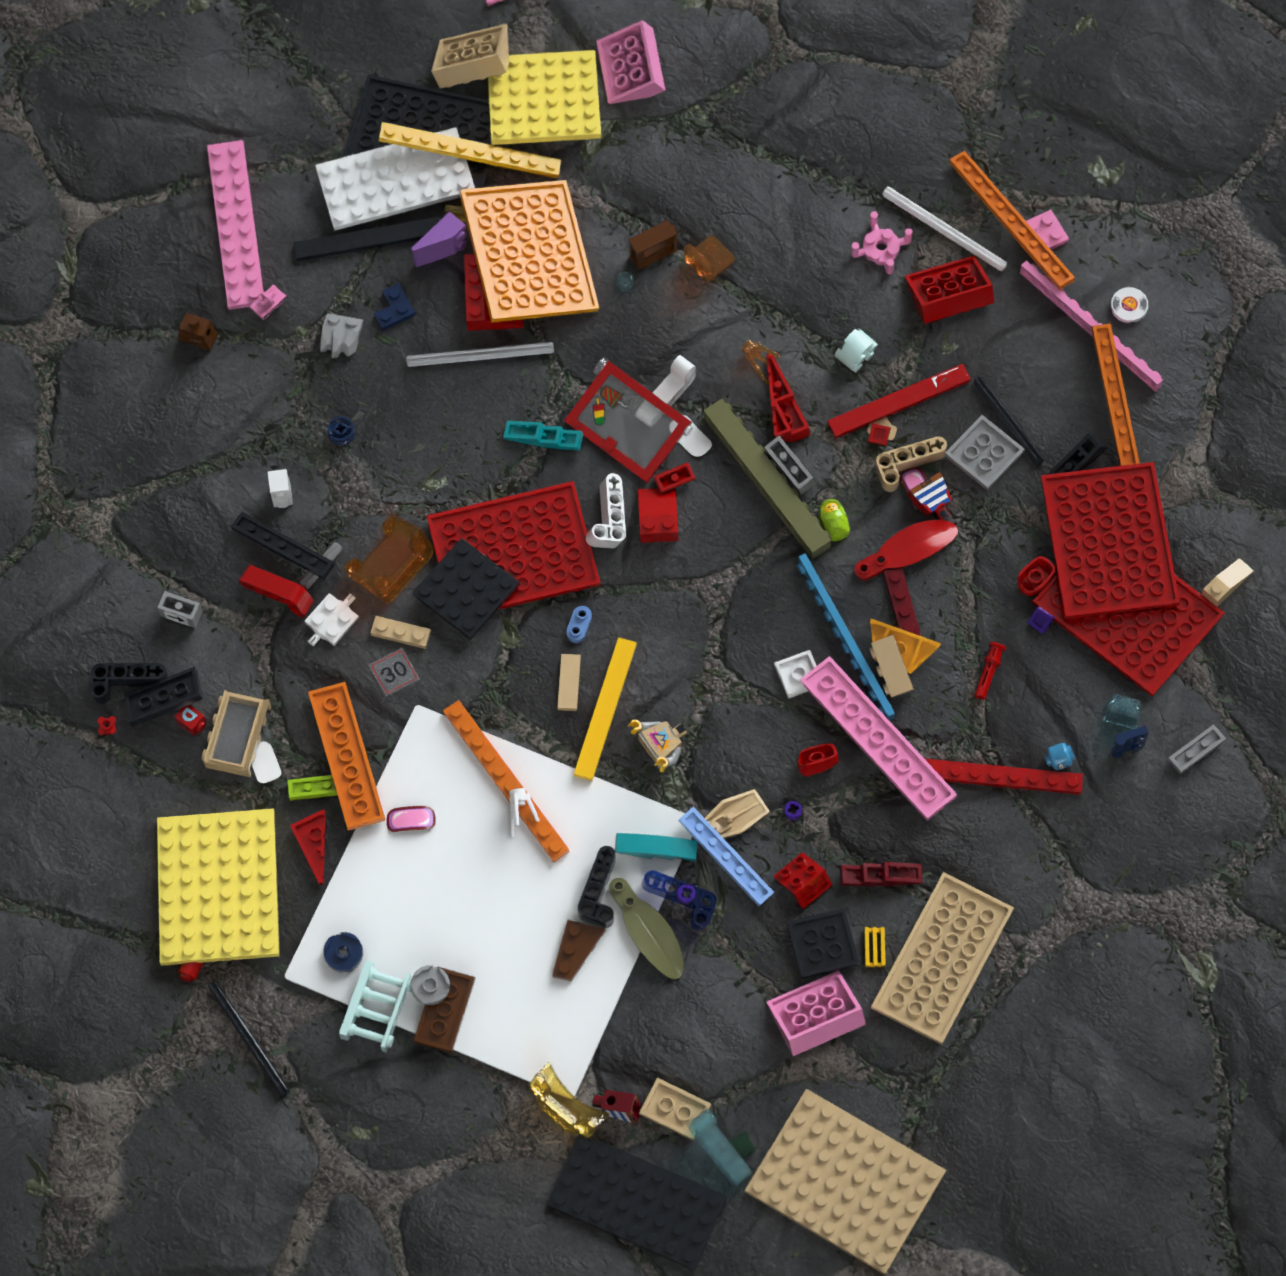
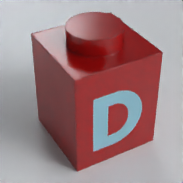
(191, 720)

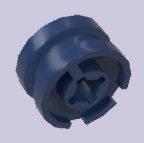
(341, 423)

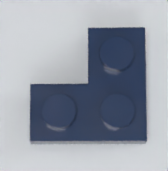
(398, 309)

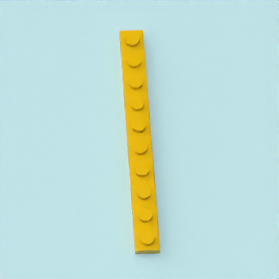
(469, 150)

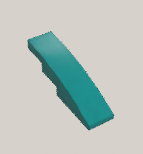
(544, 436)
(655, 846)

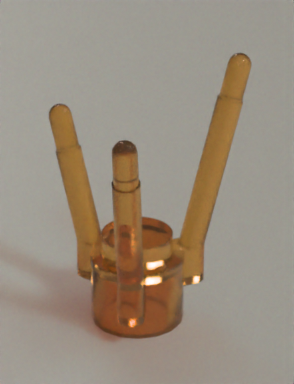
(753, 351)

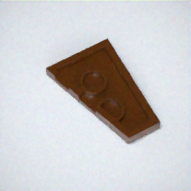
(575, 947)

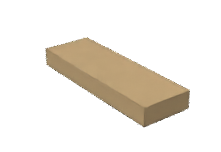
(569, 682)

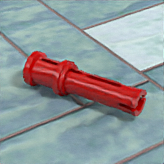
(991, 662)

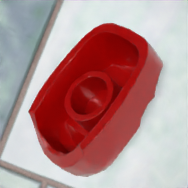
(1035, 576)
(817, 759)

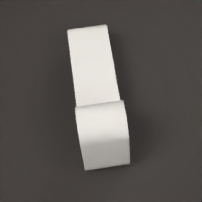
(677, 381)
(611, 490)

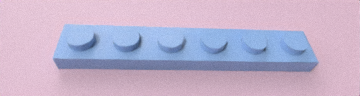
(725, 856)

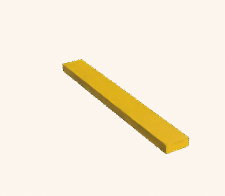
(605, 709)

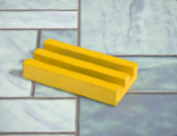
(875, 930)

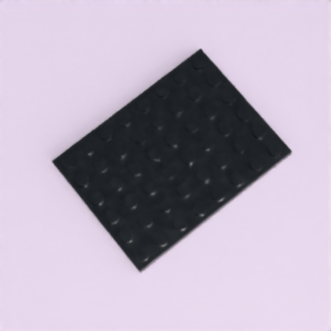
(422, 110)

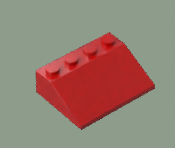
(950, 289)
(476, 307)

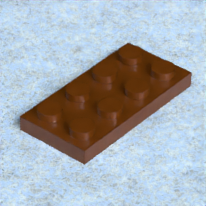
(442, 1021)

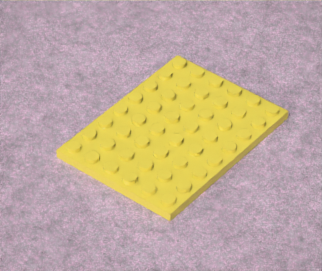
(217, 887)

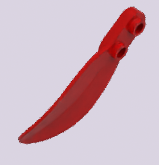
(908, 547)

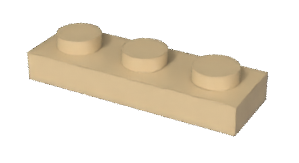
(400, 632)

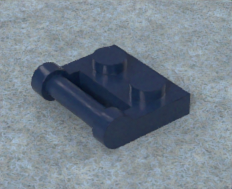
(1129, 740)

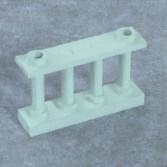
(362, 992)

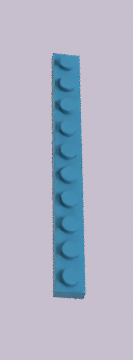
(841, 631)

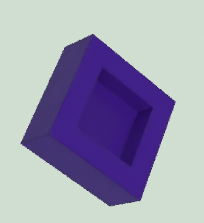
(1041, 620)

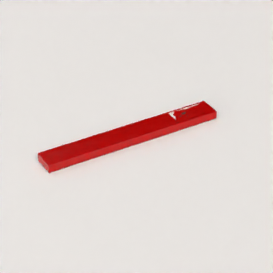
(898, 401)

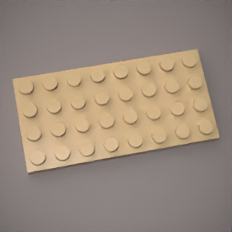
(942, 958)

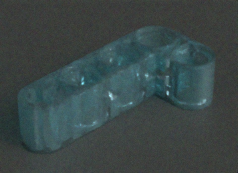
(718, 1147)

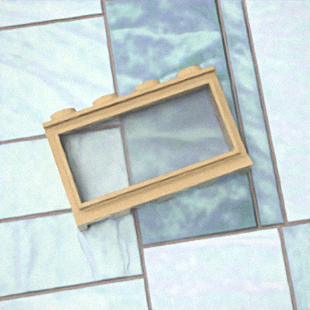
(235, 733)

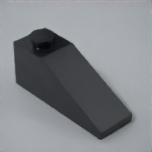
(1081, 455)

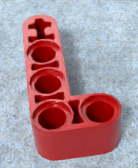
(278, 589)

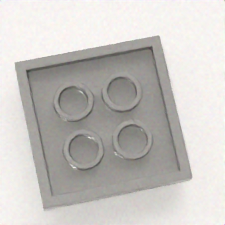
(984, 452)

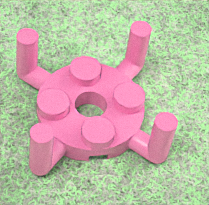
(881, 236)

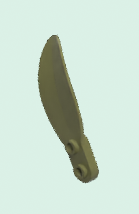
(649, 931)

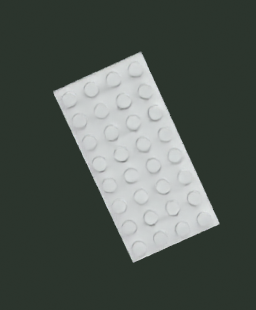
(390, 182)

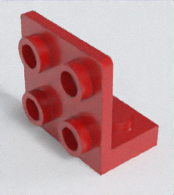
(804, 879)

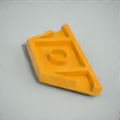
(912, 647)

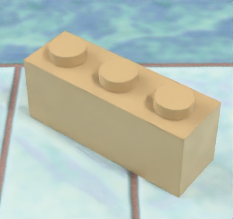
(891, 666)

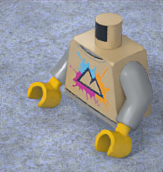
(660, 741)

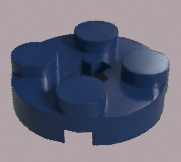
(339, 942)

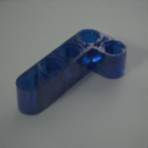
(696, 904)

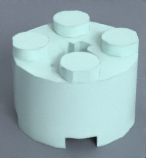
(856, 349)

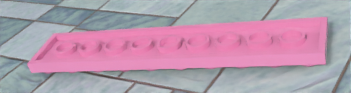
(235, 223)
(878, 738)

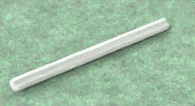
(944, 229)

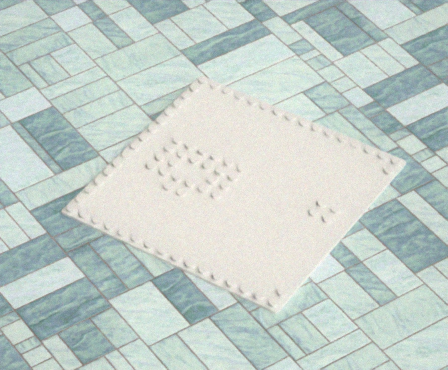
(488, 900)

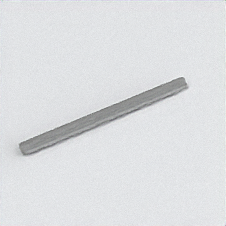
(480, 354)

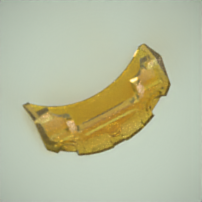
(563, 1106)

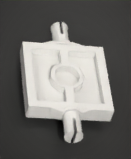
(331, 619)

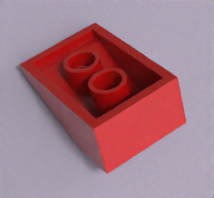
(657, 515)

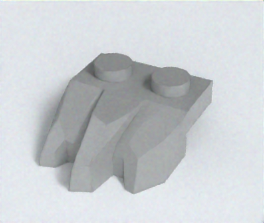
(340, 335)

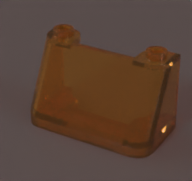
(393, 560)

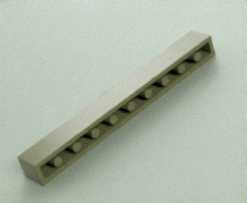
(767, 478)

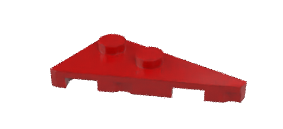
(311, 838)

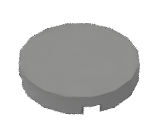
(430, 985)

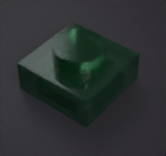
(742, 1144)

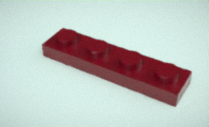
(901, 600)

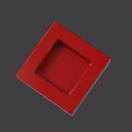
(879, 434)

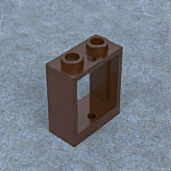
(653, 244)

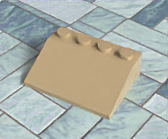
(471, 56)

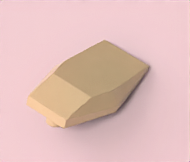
(737, 814)

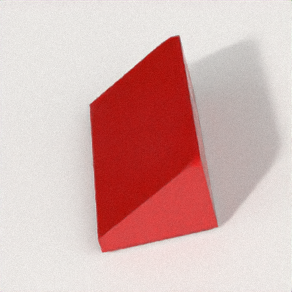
(674, 477)

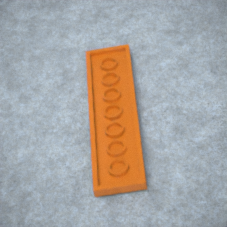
(346, 756)

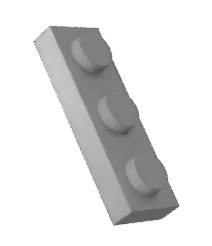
(1196, 749)

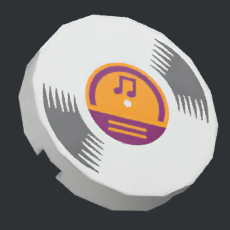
(1129, 305)

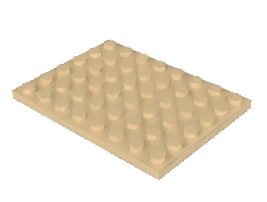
(845, 1181)

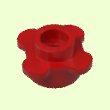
(111, 729)

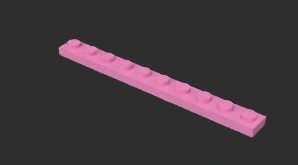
(1086, 321)

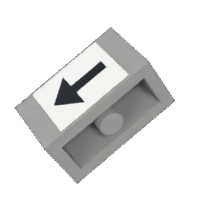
(180, 609)

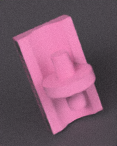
(268, 302)

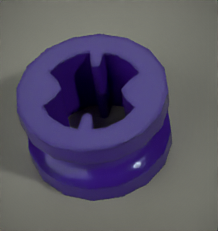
(790, 816)
(688, 888)

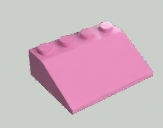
(630, 64)
(816, 1013)

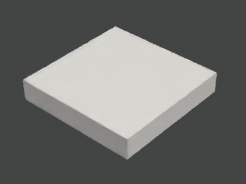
(792, 670)

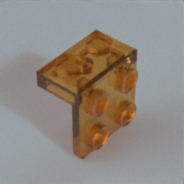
(708, 257)

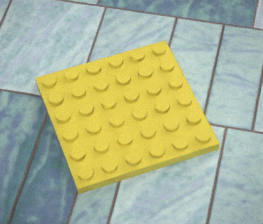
(545, 99)

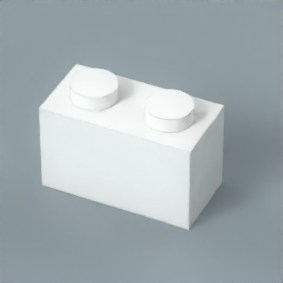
(280, 488)

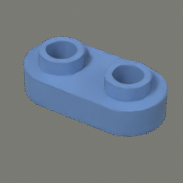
(579, 623)

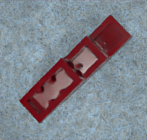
(881, 874)

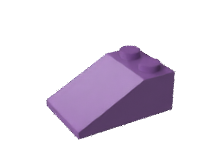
(441, 241)

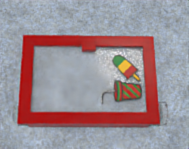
(628, 421)

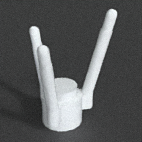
(518, 798)

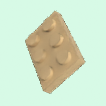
(672, 1107)

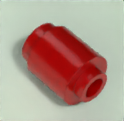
(190, 970)

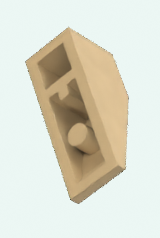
(1227, 582)

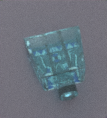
(1123, 711)

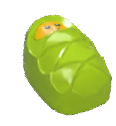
(834, 519)

